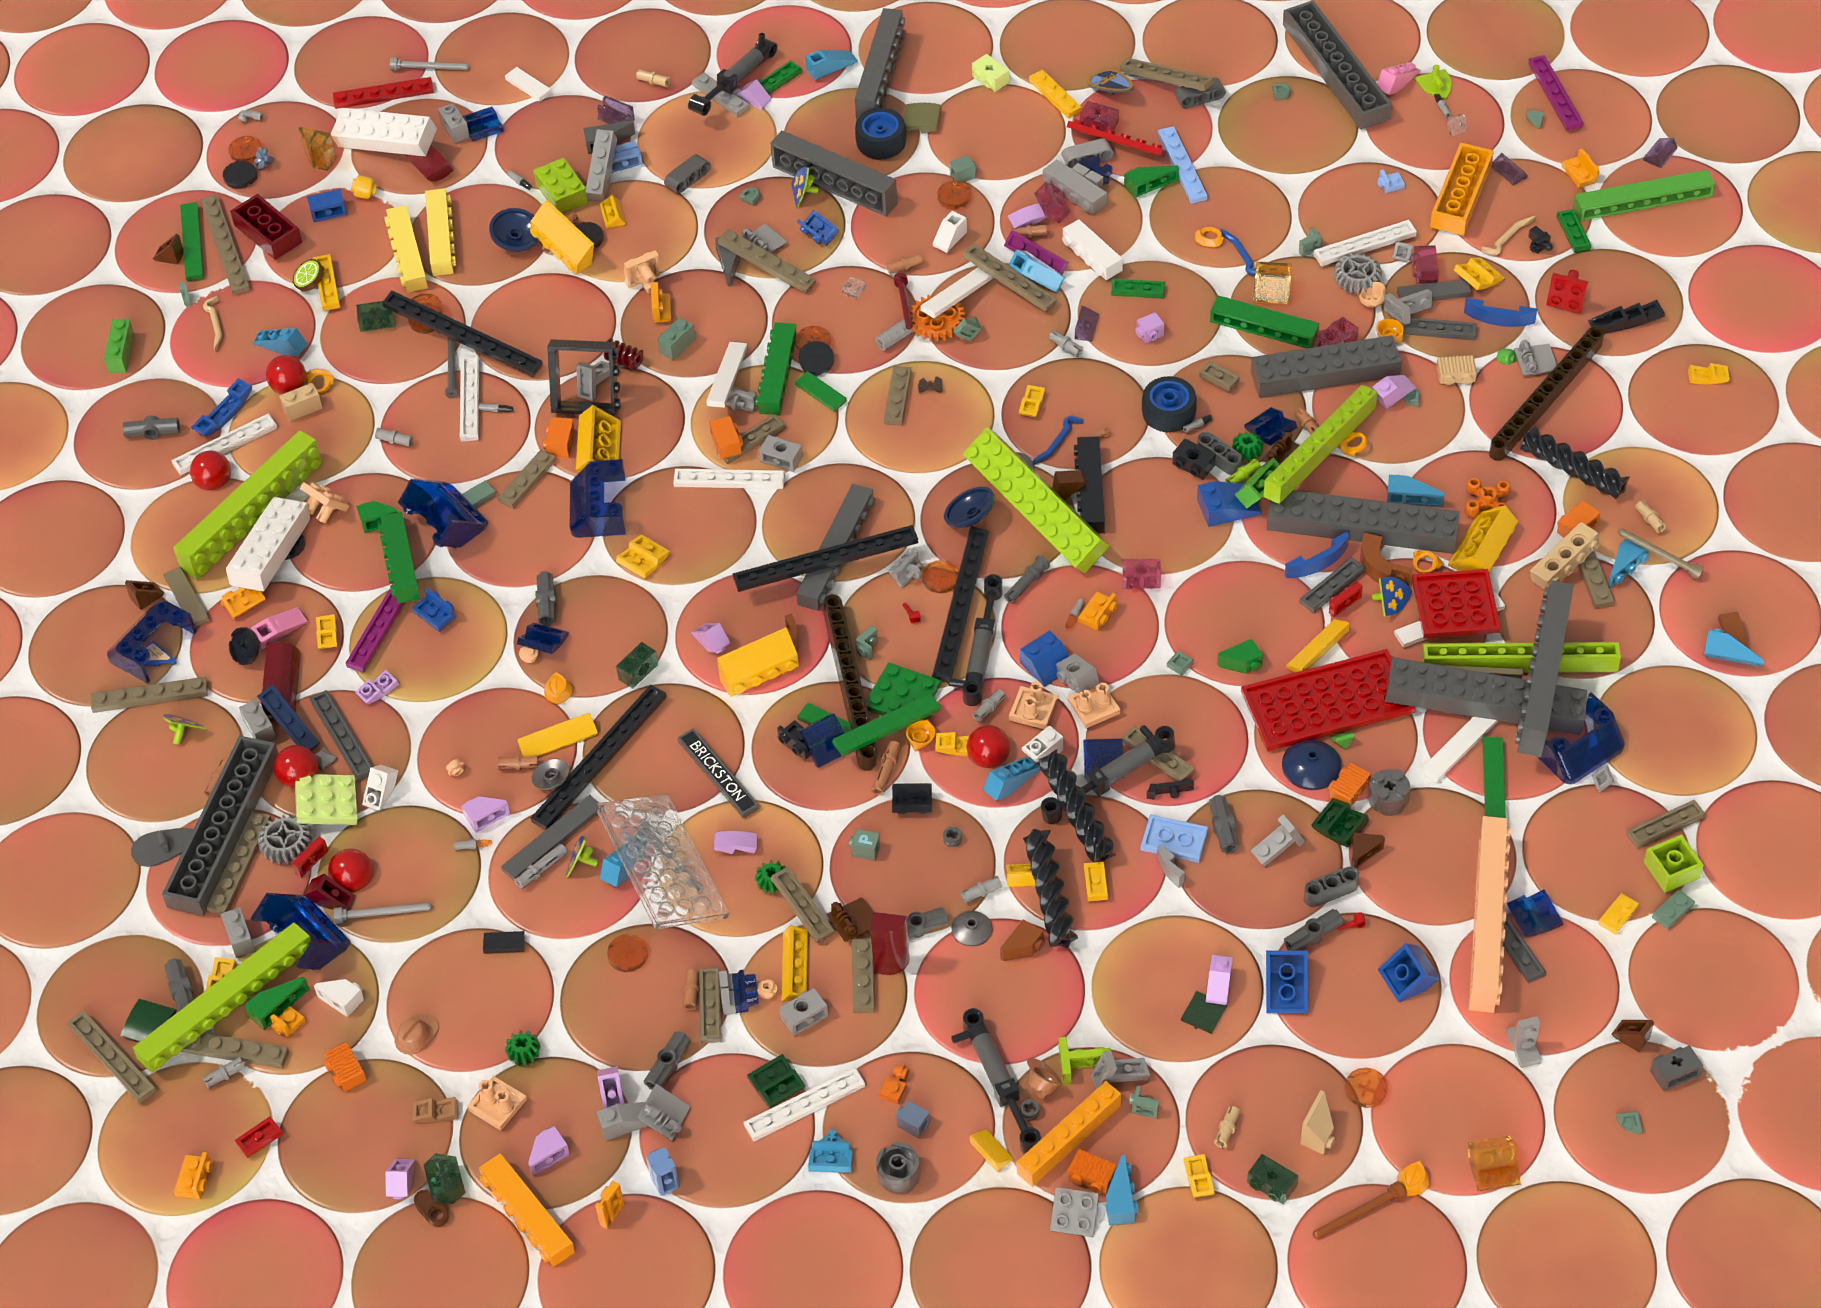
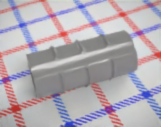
(892, 335)

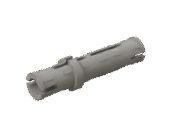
(534, 871)

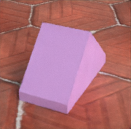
(754, 94)

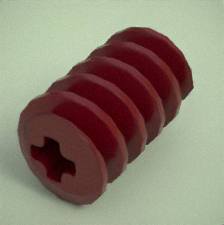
(627, 356)

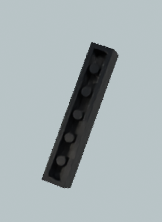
(1091, 495)

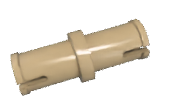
(653, 78)
(1650, 516)
(1227, 1127)

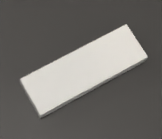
(528, 84)

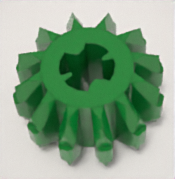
(1248, 445)
(765, 873)
(522, 1047)

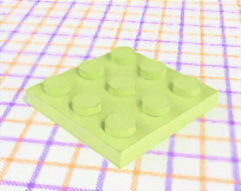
(326, 800)

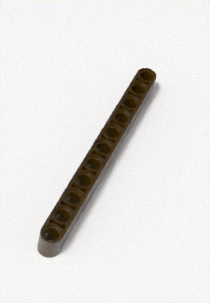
(1546, 393)
(848, 675)

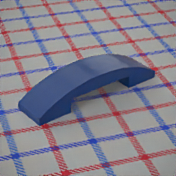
(1499, 316)
(225, 411)
(1301, 568)

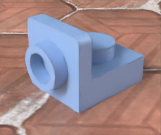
(1390, 182)

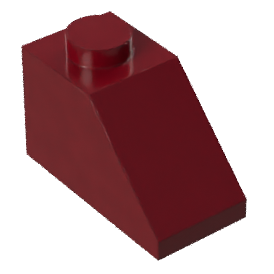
(328, 893)

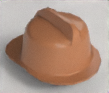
(415, 1033)
(1042, 1078)

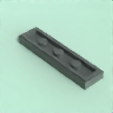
(1439, 290)
(1441, 329)
(1332, 585)
(1521, 953)

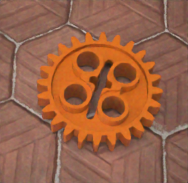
(935, 327)

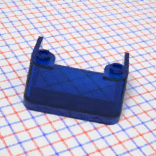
(1589, 752)
(326, 938)

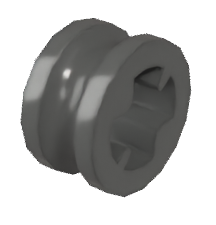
(948, 840)
(1027, 1104)

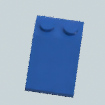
(1221, 505)
(1286, 981)

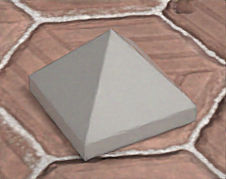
(1402, 251)
(325, 758)
(1603, 778)

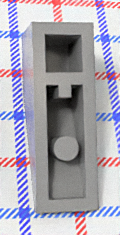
(620, 1119)

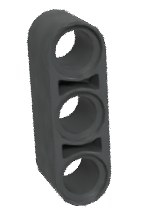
(1192, 97)
(687, 173)
(1226, 457)
(1340, 887)

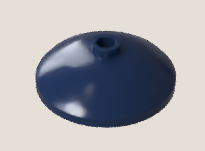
(512, 223)
(969, 507)
(1311, 772)

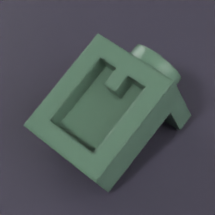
(1310, 243)
(968, 328)
(866, 641)
(1143, 1106)

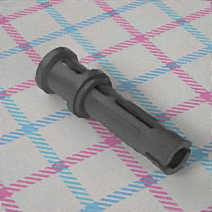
(1031, 574)

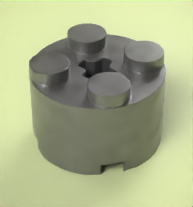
(1389, 791)
(898, 1168)

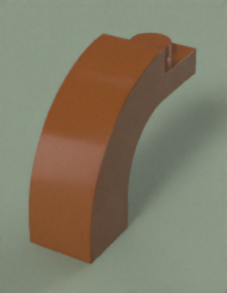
(1376, 565)

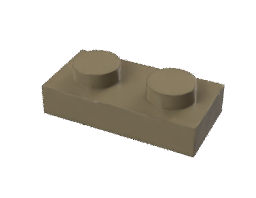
(1219, 376)

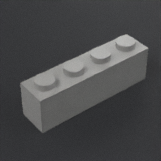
(601, 165)
(1075, 187)

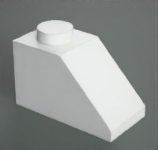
(340, 995)

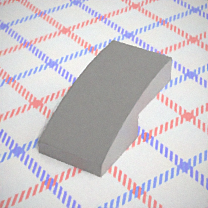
(1167, 863)

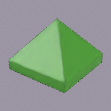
(1343, 740)

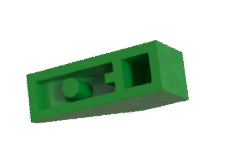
(1146, 179)
(275, 1001)

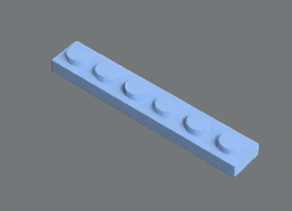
(1179, 156)

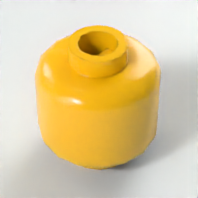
(363, 187)

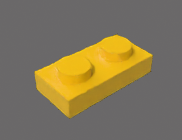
(1095, 881)
(1618, 913)

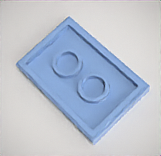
(1178, 837)

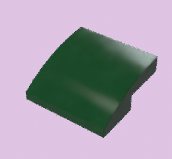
(1339, 822)
(145, 1018)
(775, 1081)

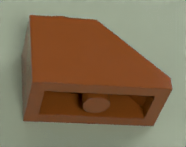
(1022, 942)

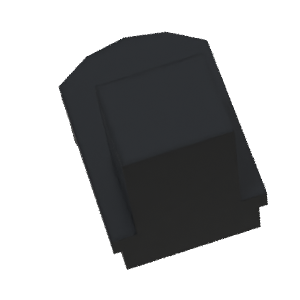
(1540, 239)

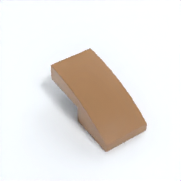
(435, 1111)

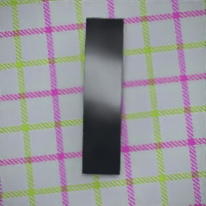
(1633, 316)

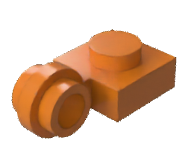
(893, 1089)

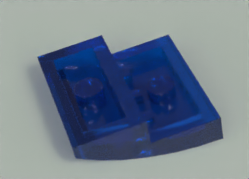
(483, 123)
(1270, 425)
(542, 638)
(819, 739)
(1100, 752)
(1535, 914)

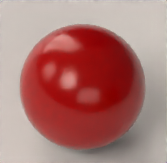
(285, 374)
(210, 470)
(988, 746)
(295, 763)
(351, 869)

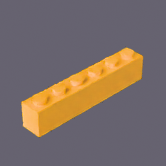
(1068, 1134)
(526, 1210)

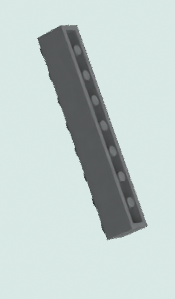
(842, 530)

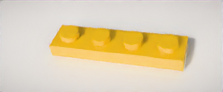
(1055, 93)
(327, 285)

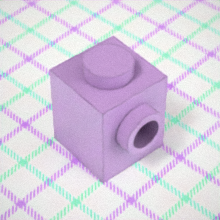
(1150, 328)

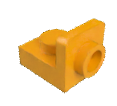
(287, 1022)

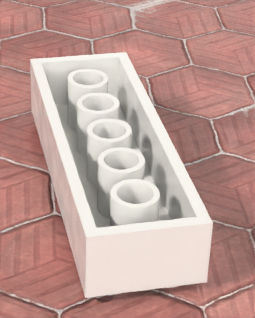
(383, 132)
(268, 544)

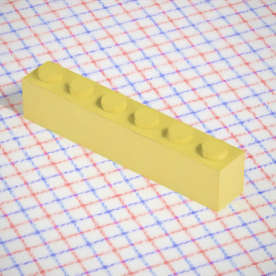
(439, 232)
(406, 248)

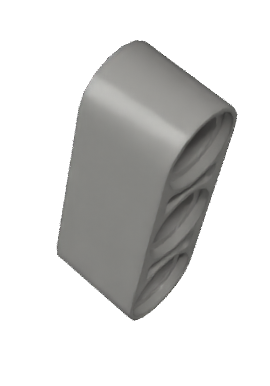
(1097, 148)

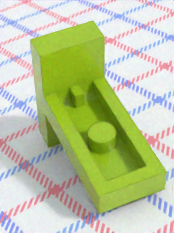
(1076, 1059)

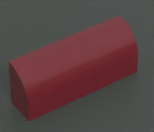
(433, 166)
(282, 671)
(889, 943)

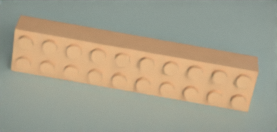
(1489, 915)

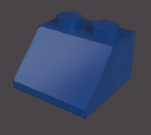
(1042, 656)
(1408, 972)

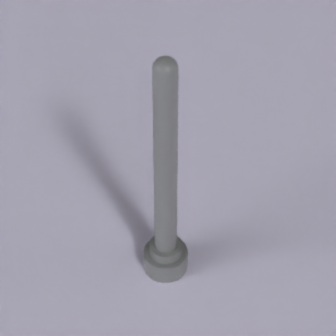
(396, 64)
(342, 915)

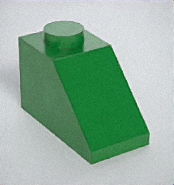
(370, 513)
(1241, 658)

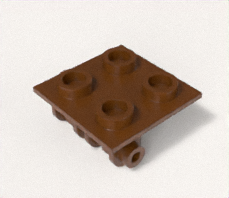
(1282, 449)
(851, 918)

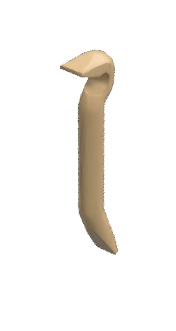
(1493, 252)
(215, 321)

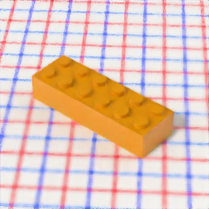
(1461, 189)

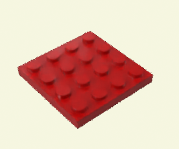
(1456, 603)

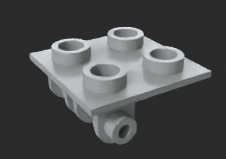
(764, 238)
(1535, 358)
(663, 1112)
(1074, 1212)

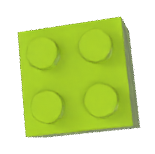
(1673, 863)

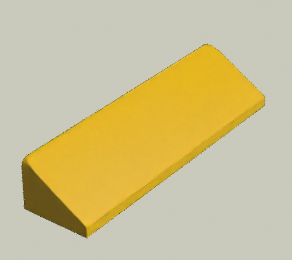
(1319, 646)
(558, 736)
(794, 962)

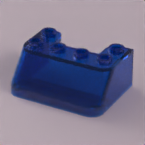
(587, 508)
(445, 510)
(129, 653)

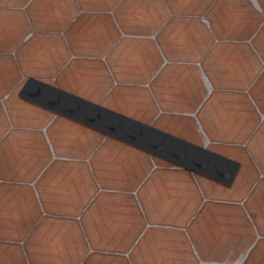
(462, 333)
(825, 558)
(960, 604)
(598, 757)

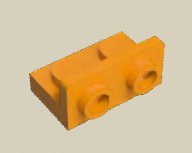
(1581, 169)
(660, 304)
(241, 601)
(1098, 610)
(193, 1176)

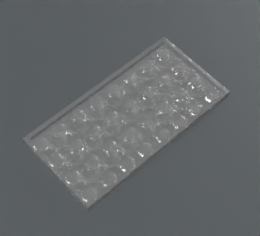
(661, 861)

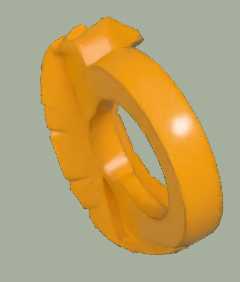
(1201, 240)
(328, 377)
(1351, 451)
(1420, 554)

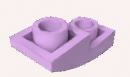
(1027, 215)
(375, 690)
(730, 840)

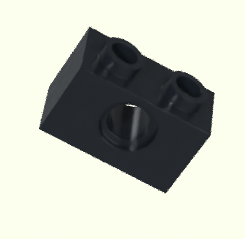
(1194, 459)

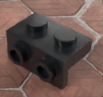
(792, 738)
(912, 798)

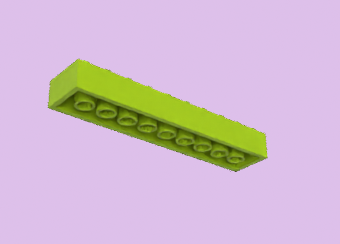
(1036, 500)
(245, 505)

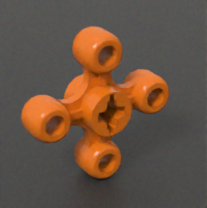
(1486, 496)

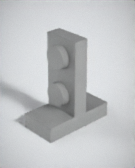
(1403, 307)
(589, 376)
(1277, 842)
(1523, 1041)
(1118, 1070)

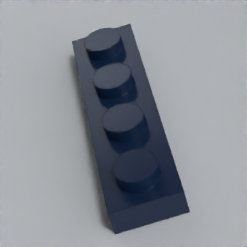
(287, 718)

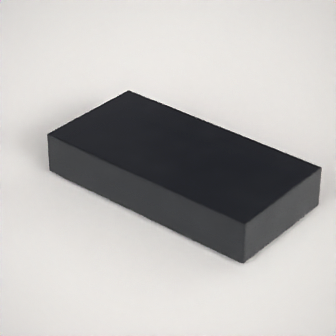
(504, 942)

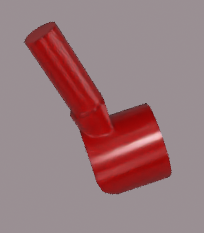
(914, 617)
(1358, 922)

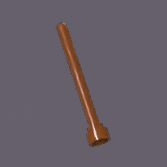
(1395, 1191)

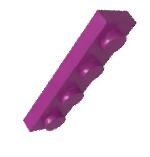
(1018, 242)

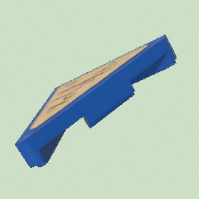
(158, 655)

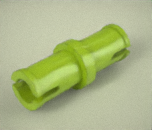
(1244, 473)

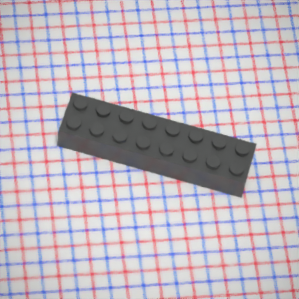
(881, 61)
(835, 173)
(1325, 366)

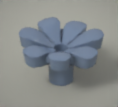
(262, 158)

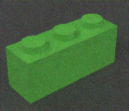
(119, 346)
(1254, 487)

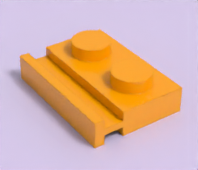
(610, 1204)

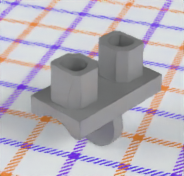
(741, 400)
(909, 568)

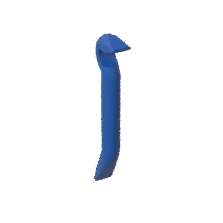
(1241, 250)
(1058, 440)

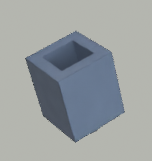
(913, 1119)

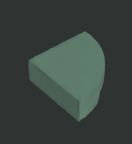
(1535, 117)
(184, 292)
(1412, 398)
(1630, 1122)

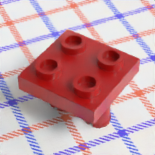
(1567, 292)

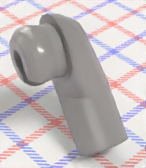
(251, 114)

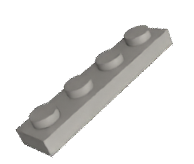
(728, 101)

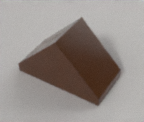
(170, 251)
(1068, 482)
(143, 592)
(1365, 847)
(1634, 1033)

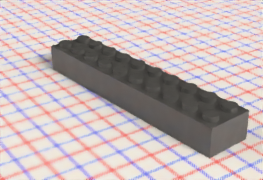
(1337, 64)
(1397, 523)
(1544, 668)
(1477, 694)
(220, 825)

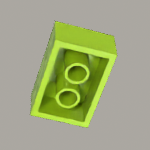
(560, 185)

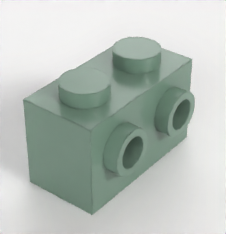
(676, 338)

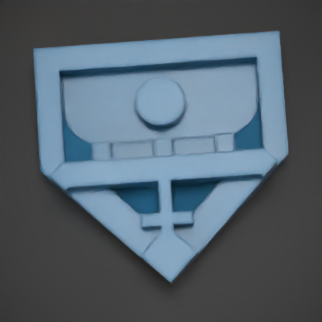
(830, 1154)

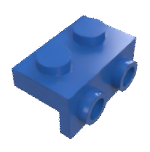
(818, 227)
(434, 610)

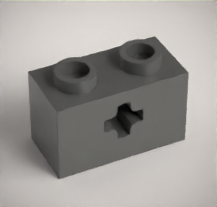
(1676, 1067)

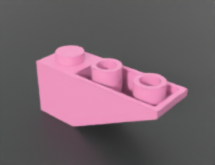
(1396, 77)
(278, 626)

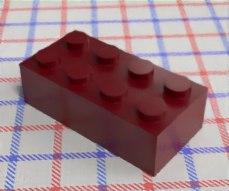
(266, 226)

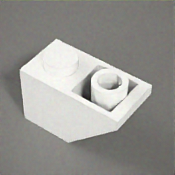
(950, 231)
(1044, 744)
(379, 786)

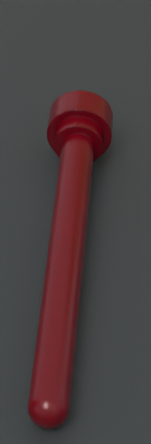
(901, 281)

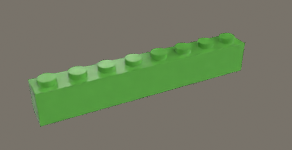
(1643, 195)

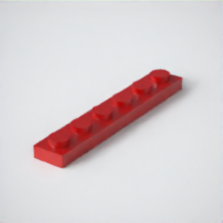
(383, 92)
(1122, 139)

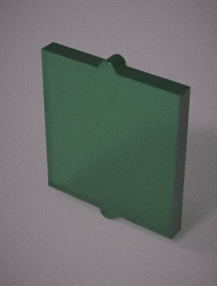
(1203, 1014)

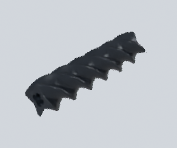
(1574, 463)
(1078, 812)
(1049, 888)

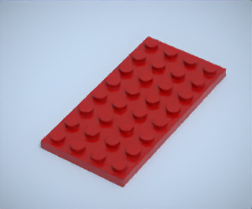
(1322, 700)

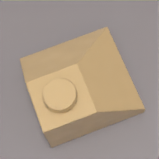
(1318, 1126)

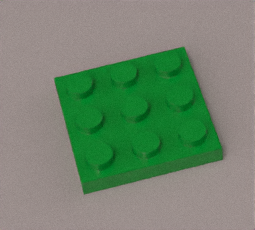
(899, 687)

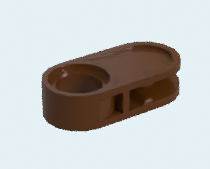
(427, 1208)

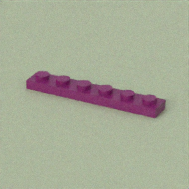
(1555, 93)
(374, 633)

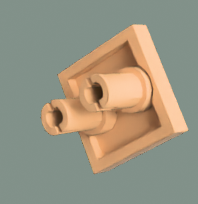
(642, 270)
(323, 495)
(1094, 705)
(1033, 706)
(496, 1102)

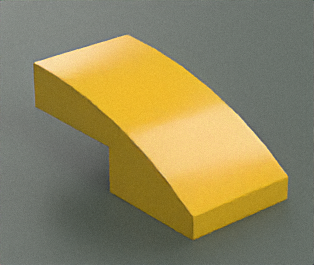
(1712, 375)
(1032, 401)
(326, 632)
(951, 744)
(221, 967)
(1198, 1176)

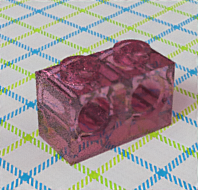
(1052, 202)
(1338, 332)

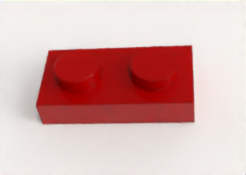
(1345, 599)
(309, 857)
(258, 1137)

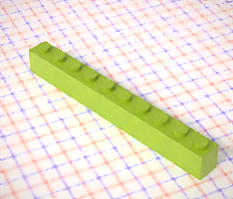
(1320, 444)
(1574, 657)
(222, 998)

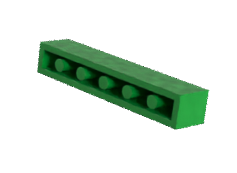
(1264, 322)
(776, 369)
(399, 557)

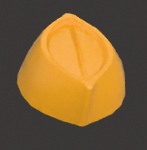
(1390, 327)
(557, 689)
(920, 734)
(1414, 1179)

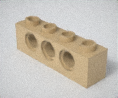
(1565, 556)

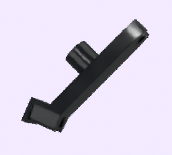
(1169, 787)

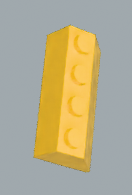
(562, 238)
(597, 437)
(1484, 540)
(757, 662)

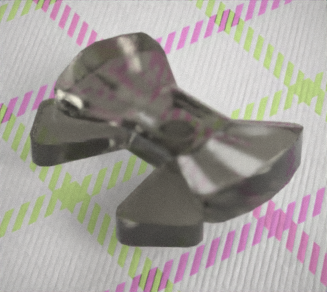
(936, 385)

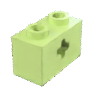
(990, 73)

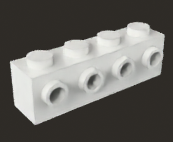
(1092, 249)

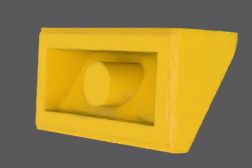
(612, 212)
(1019, 875)
(990, 1149)

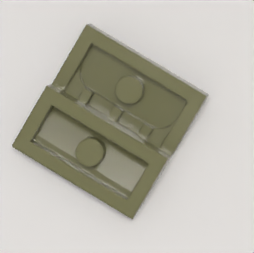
(922, 116)

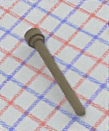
(1692, 569)

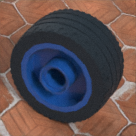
(880, 133)
(1168, 404)

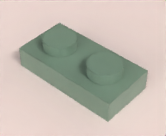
(1673, 909)

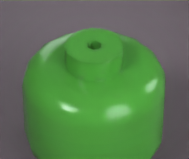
(1506, 356)

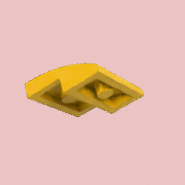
(1479, 273)
(643, 556)

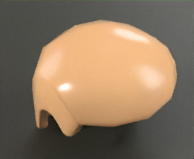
(1373, 297)

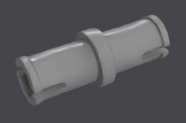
(1065, 343)
(393, 437)
(989, 705)
(981, 889)
(223, 1072)

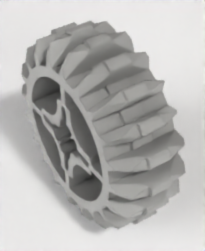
(1358, 270)
(273, 836)

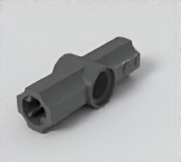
(151, 427)
(545, 598)
(1223, 824)
(927, 920)
(1322, 926)
(179, 983)
(673, 1051)

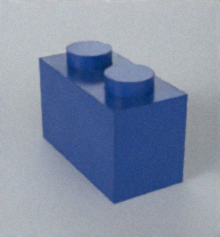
(326, 205)

